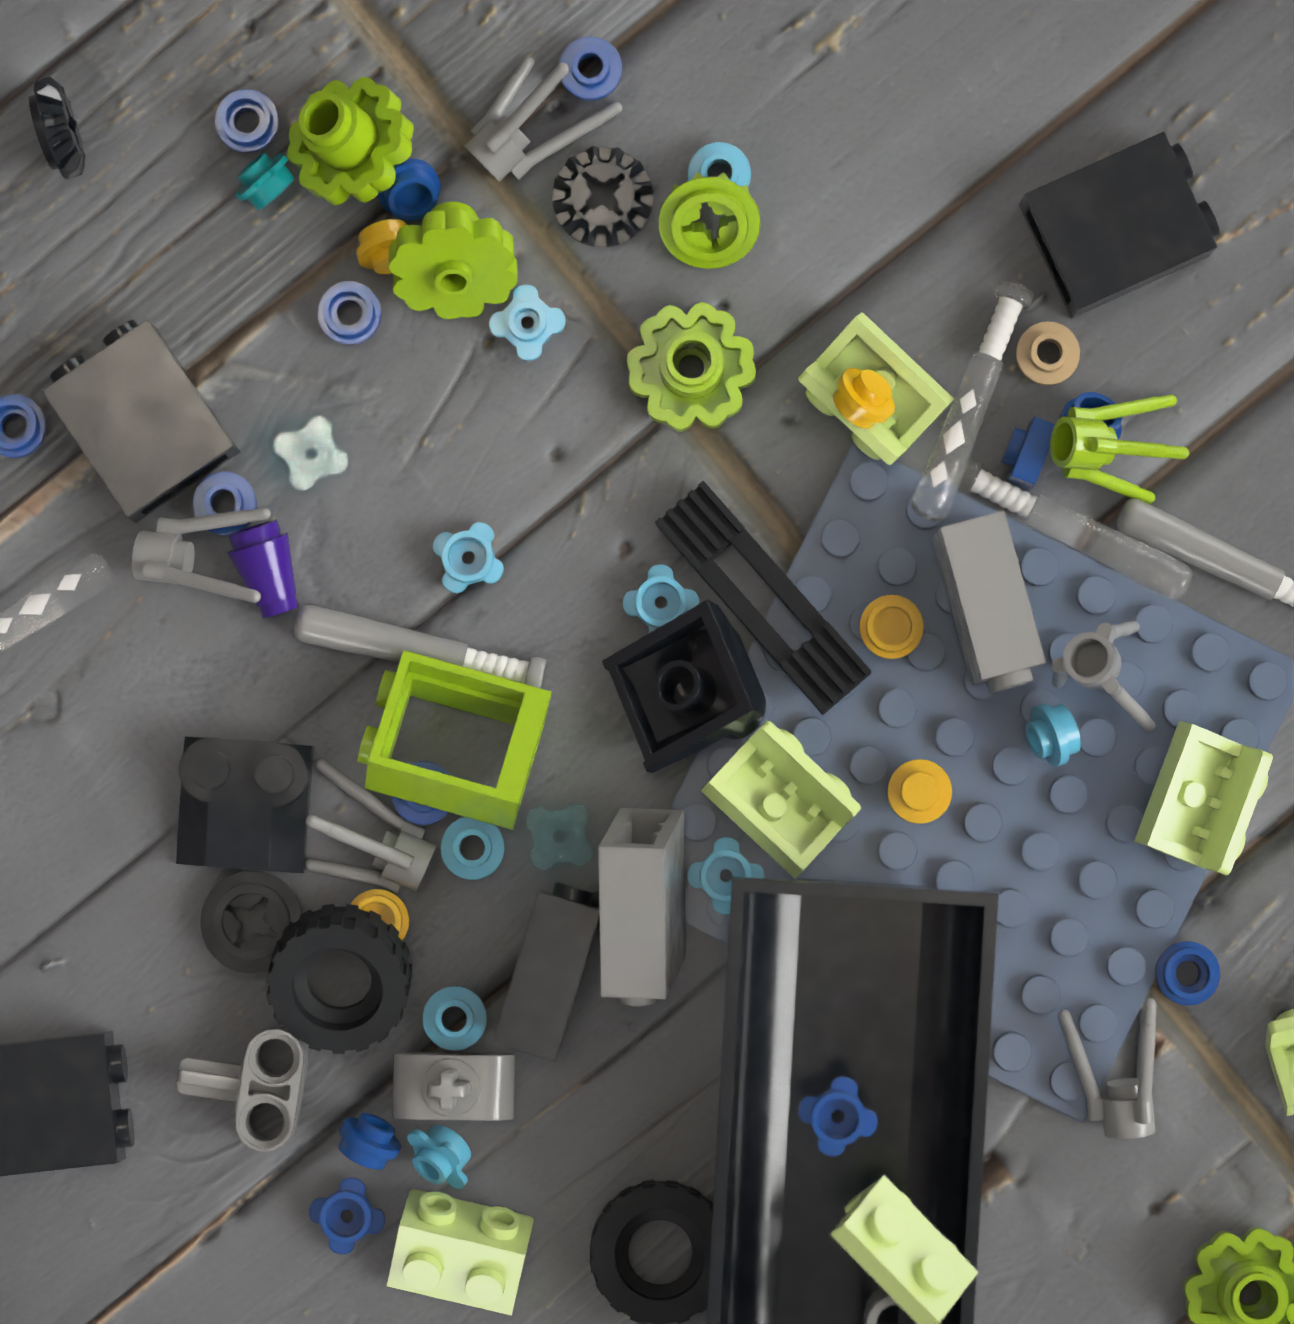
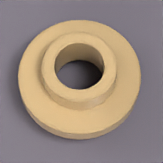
(1033, 367)

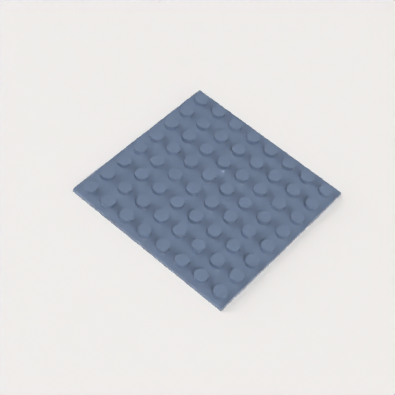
(1076, 893)

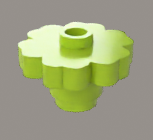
(350, 141)
(453, 262)
(698, 335)
(1228, 1266)

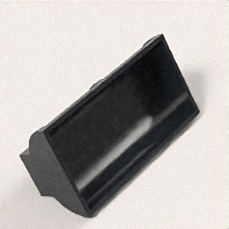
(864, 989)

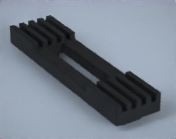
(825, 664)

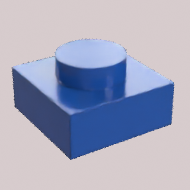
(1027, 453)

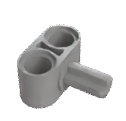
(250, 1085)
(453, 1086)

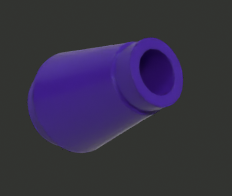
(266, 566)

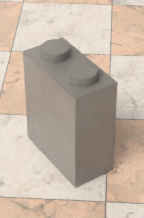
(989, 601)
(642, 904)

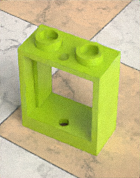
(467, 691)

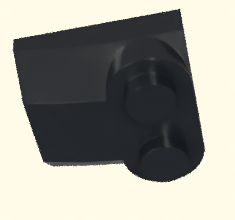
(687, 686)
(244, 804)

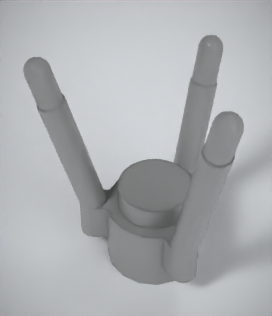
(500, 143)
(168, 559)
(1096, 665)
(399, 857)
(1128, 1104)

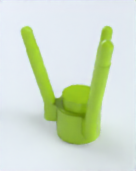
(1085, 443)

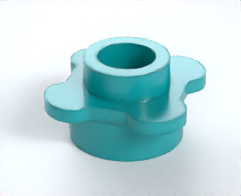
(264, 180)

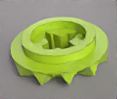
(692, 241)

